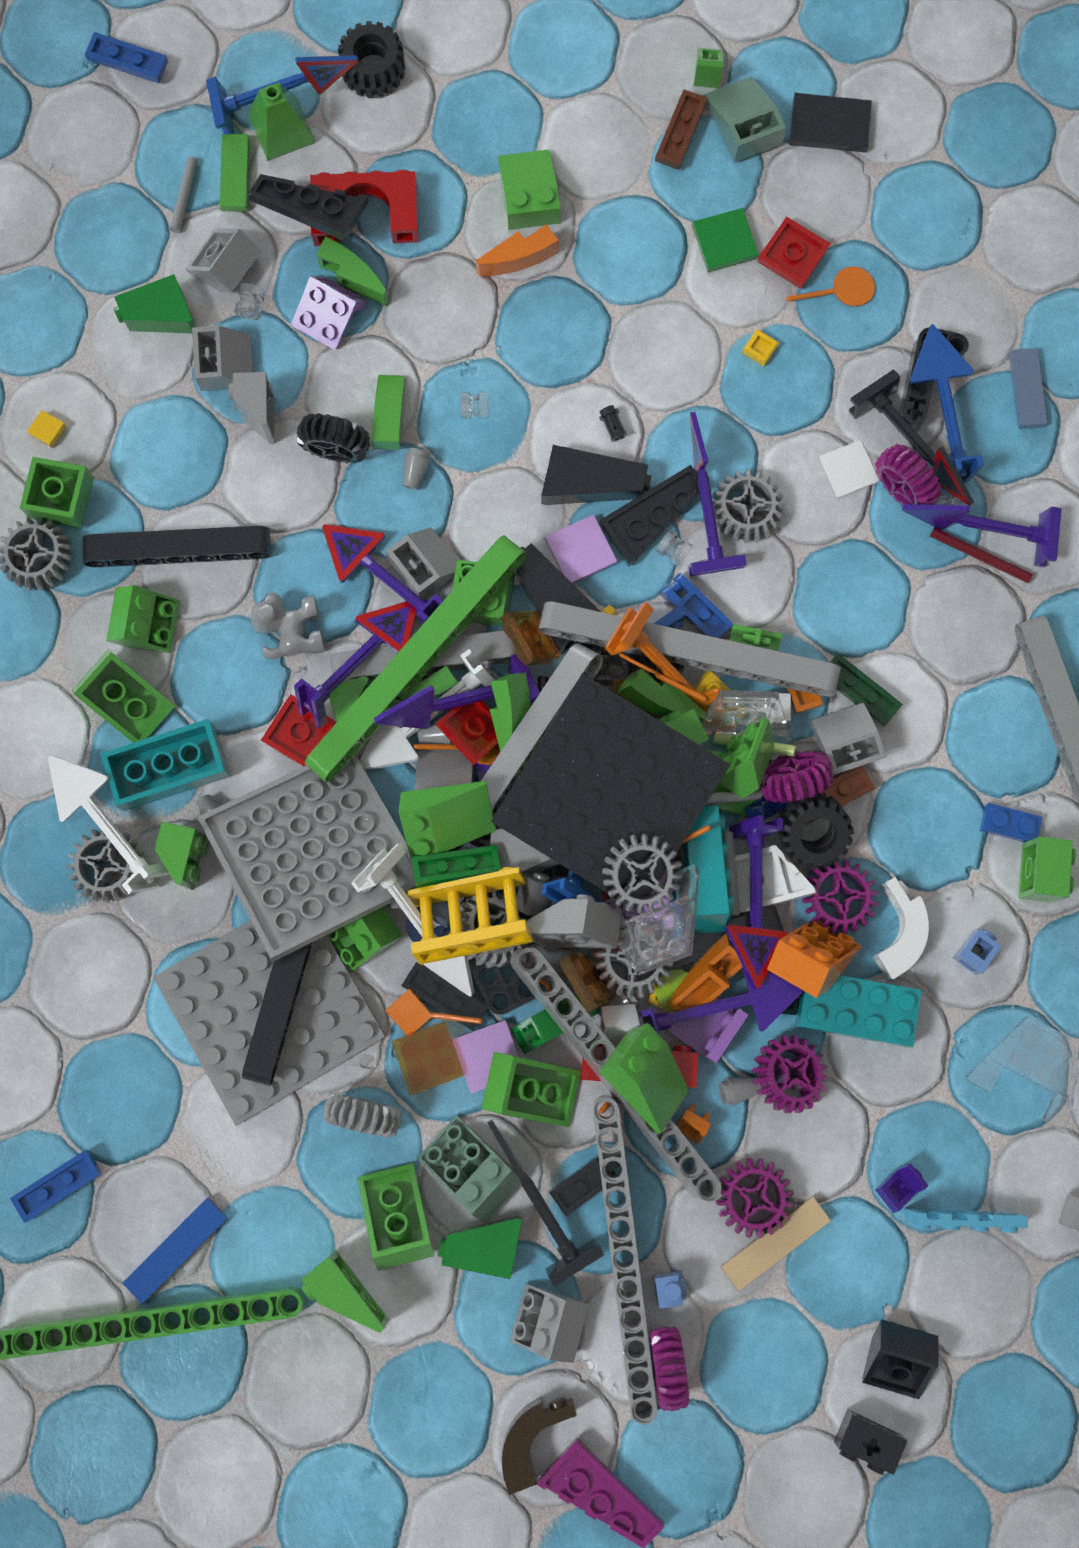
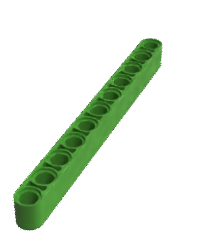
(415, 658)
(131, 1329)

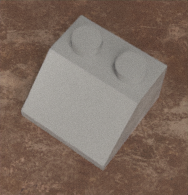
(224, 259)
(255, 402)

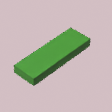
(234, 172)

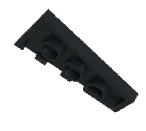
(320, 209)
(650, 514)

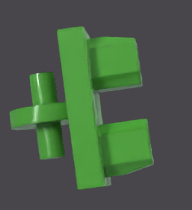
(756, 637)

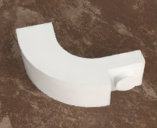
(911, 935)

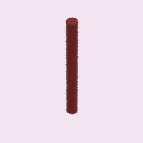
(981, 555)

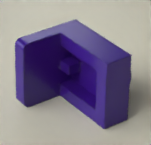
(901, 1187)

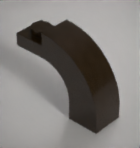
(530, 1420)

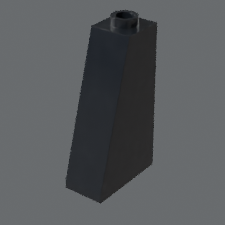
(591, 477)
(545, 583)

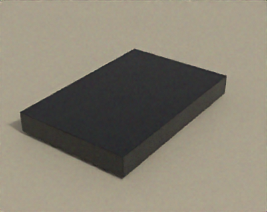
(830, 122)

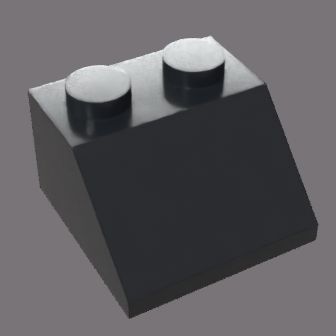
(901, 1359)

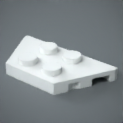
(780, 879)

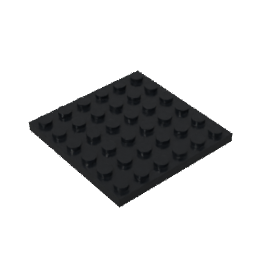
(604, 777)

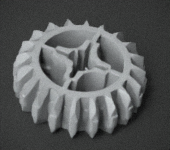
(758, 505)
(35, 535)
(651, 863)
(101, 875)
(470, 922)
(631, 983)
(362, 1115)

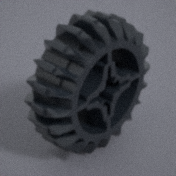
(333, 438)

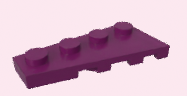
(590, 1485)

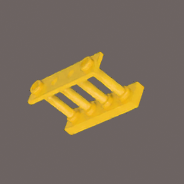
(485, 937)

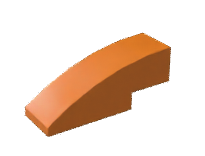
(518, 253)
(707, 977)

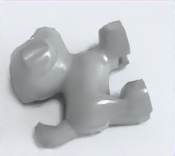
(271, 616)

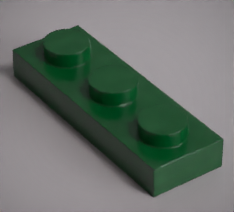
(862, 689)

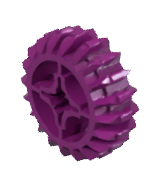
(907, 476)
(797, 776)
(841, 909)
(808, 1083)
(747, 1209)
(669, 1368)

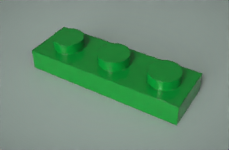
(454, 865)

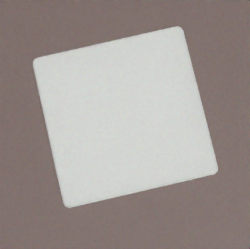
(848, 468)

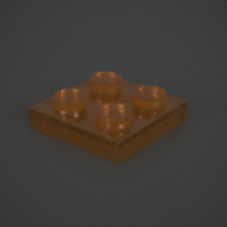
(530, 644)
(581, 976)
(427, 1058)

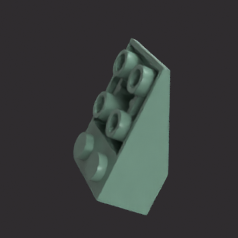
(746, 118)
(470, 1169)

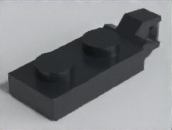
(581, 1185)

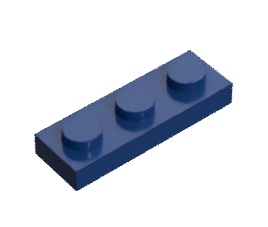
(126, 57)
(56, 1186)

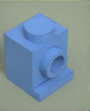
(989, 948)
(670, 1289)

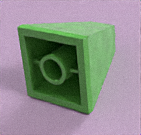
(279, 122)

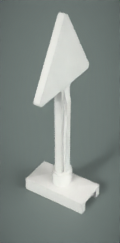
(390, 743)
(74, 788)
(379, 870)

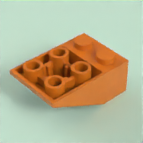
(813, 957)

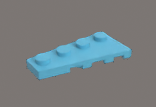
(975, 1219)

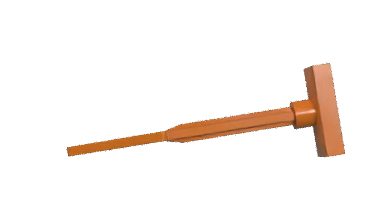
(630, 633)

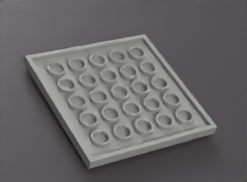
(300, 848)
(218, 1004)

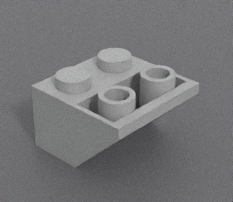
(218, 355)
(422, 561)
(848, 738)
(549, 1323)

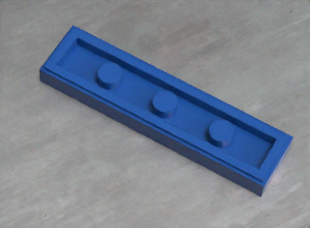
(175, 1250)

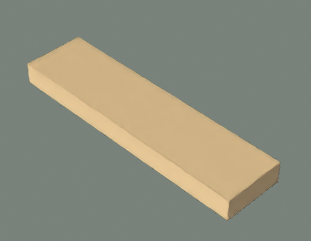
(767, 1251)

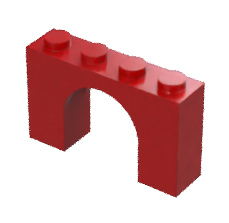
(395, 189)

